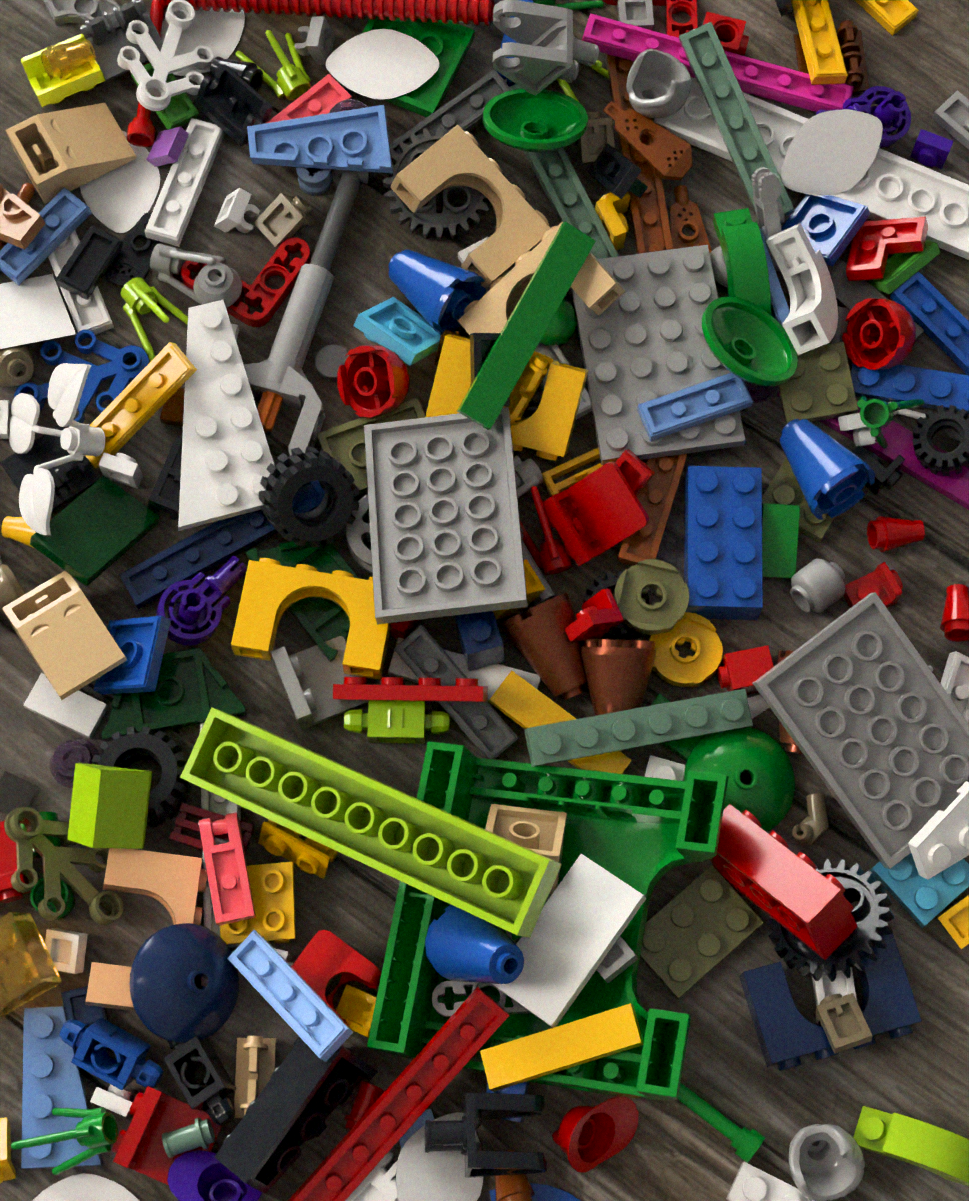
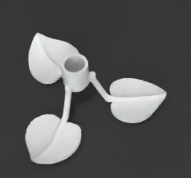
(79, 439)

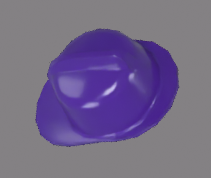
(204, 1178)

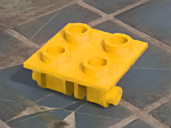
(273, 903)

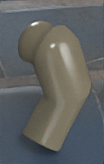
(814, 824)

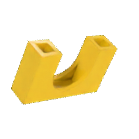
(550, 425)
(273, 588)

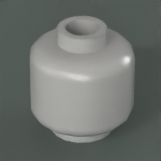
(817, 585)

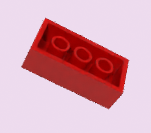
(783, 882)

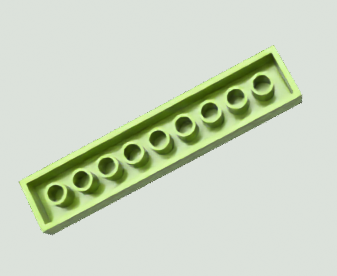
(372, 822)

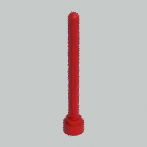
(141, 129)

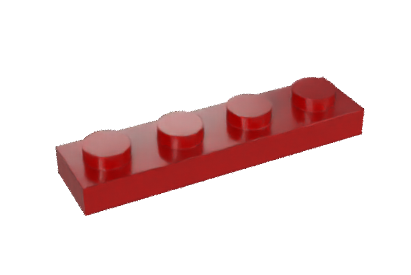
(394, 689)

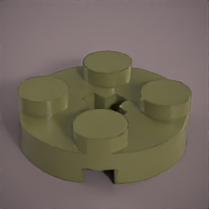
(668, 586)

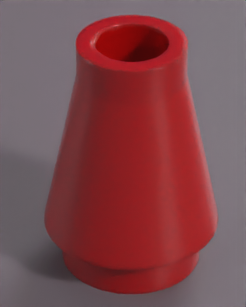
(891, 533)
(956, 613)

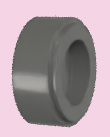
(329, 360)

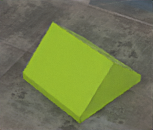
(109, 806)

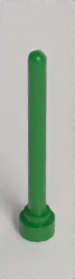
(743, 1140)

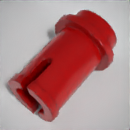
(365, 1098)

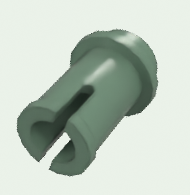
(189, 1138)

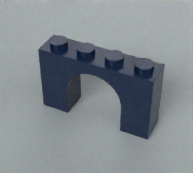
(788, 1036)

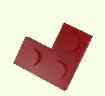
(883, 237)

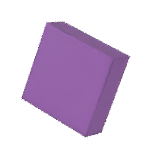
(167, 146)

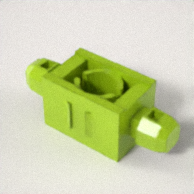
(396, 721)

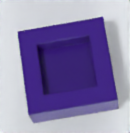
(931, 149)

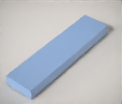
(290, 995)

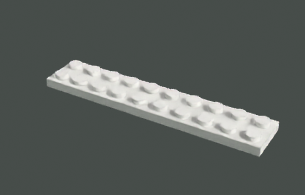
(889, 188)

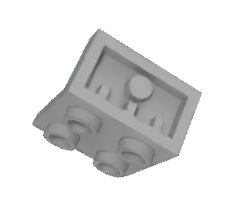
(310, 680)

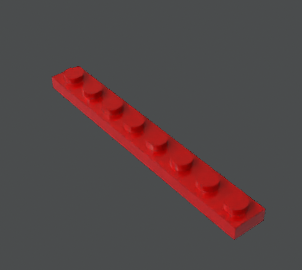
(404, 1100)

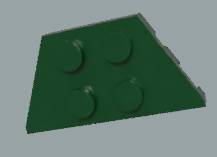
(316, 615)
(182, 697)

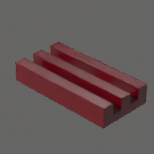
(181, 822)

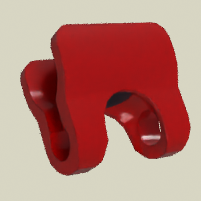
(330, 963)

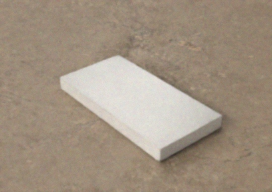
(571, 939)

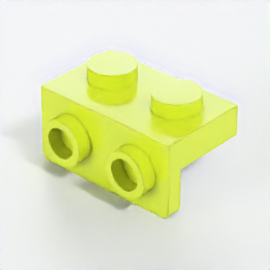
(54, 89)

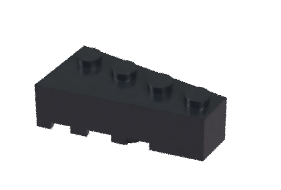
(290, 1112)

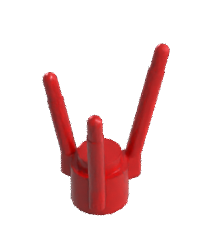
(553, 554)

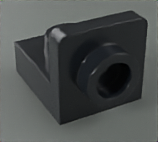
(884, 476)

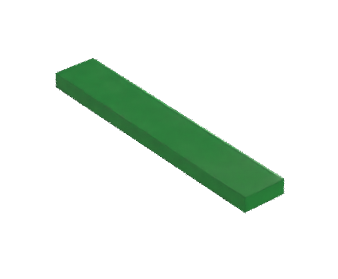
(526, 326)

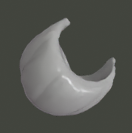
(658, 84)
(834, 1167)

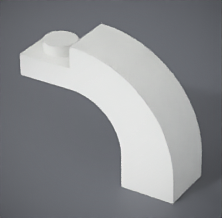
(810, 288)

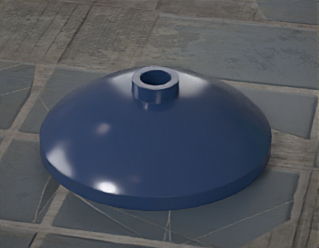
(165, 987)

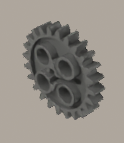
(426, 216)

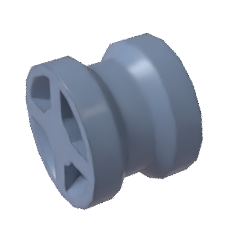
(316, 182)

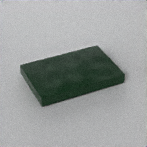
(95, 530)

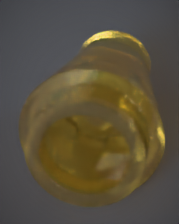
(65, 58)

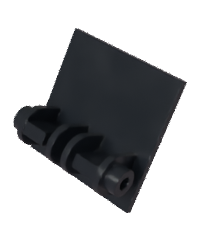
(68, 478)

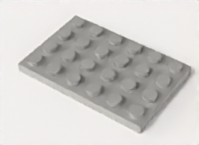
(649, 348)
(443, 518)
(872, 725)

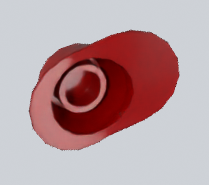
(596, 1132)

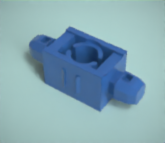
(94, 1059)

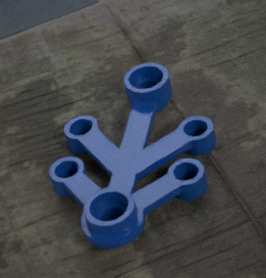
(116, 367)

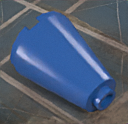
(435, 288)
(824, 469)
(472, 949)

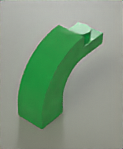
(744, 257)

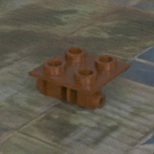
(853, 55)

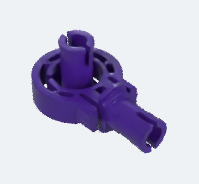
(891, 111)
(198, 603)

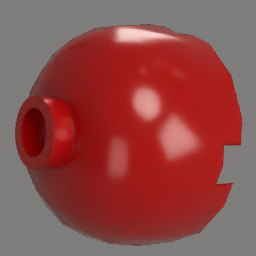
(879, 334)
(373, 380)

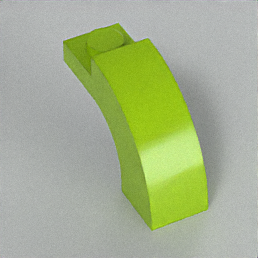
(914, 1143)

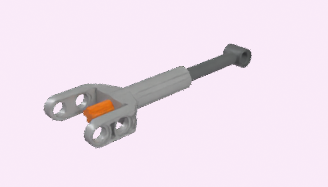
(281, 376)

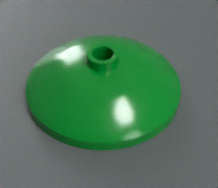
(535, 122)
(749, 341)
(761, 757)

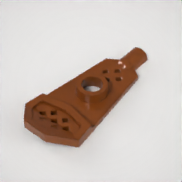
(663, 143)
(695, 221)

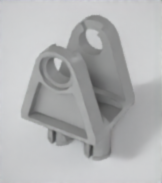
(543, 45)

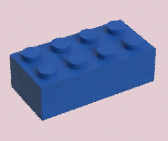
(723, 541)

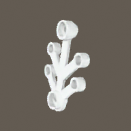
(178, 17)

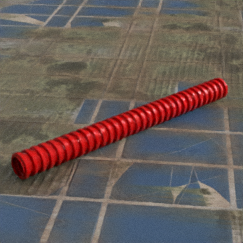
(445, 10)

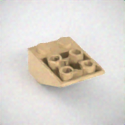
(69, 147)
(64, 634)

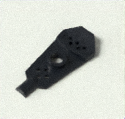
(132, 257)

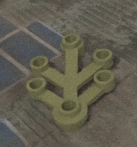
(57, 863)

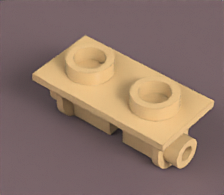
(253, 1070)

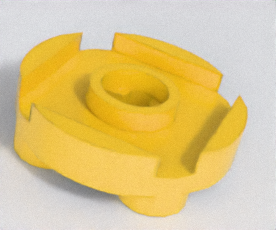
(693, 669)

